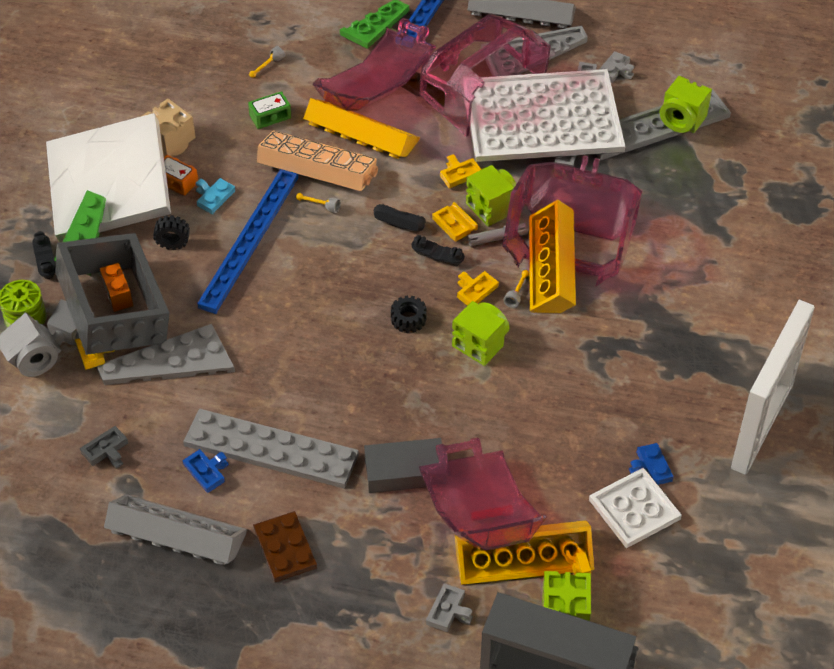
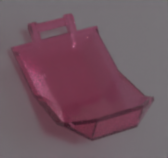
(381, 72)
(480, 497)

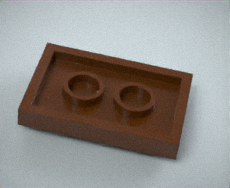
(285, 546)

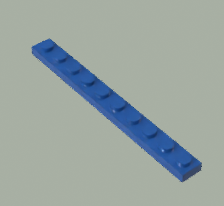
(247, 242)

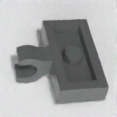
(105, 446)

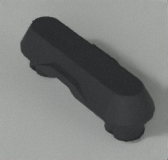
(398, 218)
(436, 252)
(44, 255)

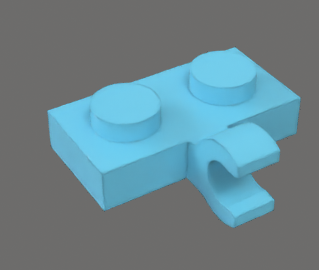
(213, 196)

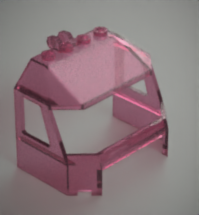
(464, 82)
(601, 207)

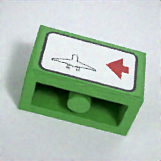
(269, 110)

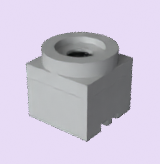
(29, 346)

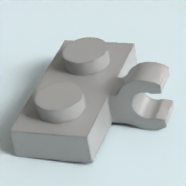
(618, 65)
(447, 607)

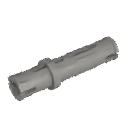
(493, 235)

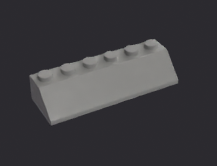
(528, 10)
(174, 529)

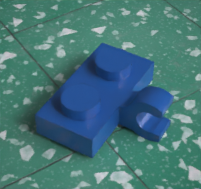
(653, 462)
(206, 470)

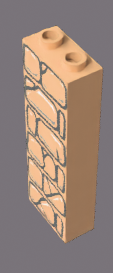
(317, 160)

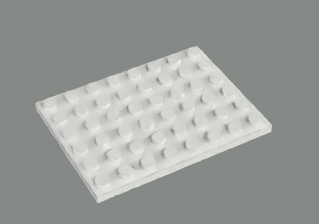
(545, 116)

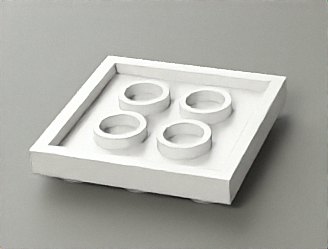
(635, 507)

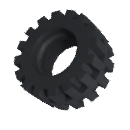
(170, 240)
(408, 305)

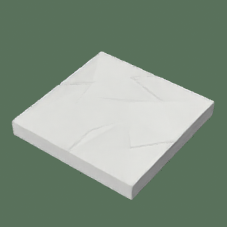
(113, 161)
(772, 387)

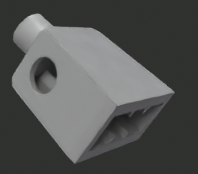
(62, 324)

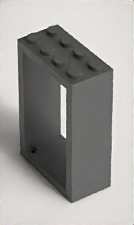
(119, 330)
(541, 638)

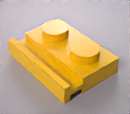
(455, 221)

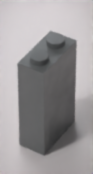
(397, 464)

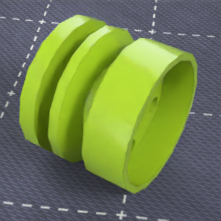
(21, 298)

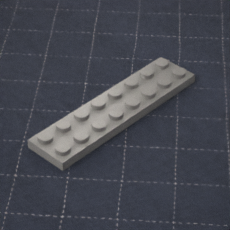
(648, 127)
(271, 448)

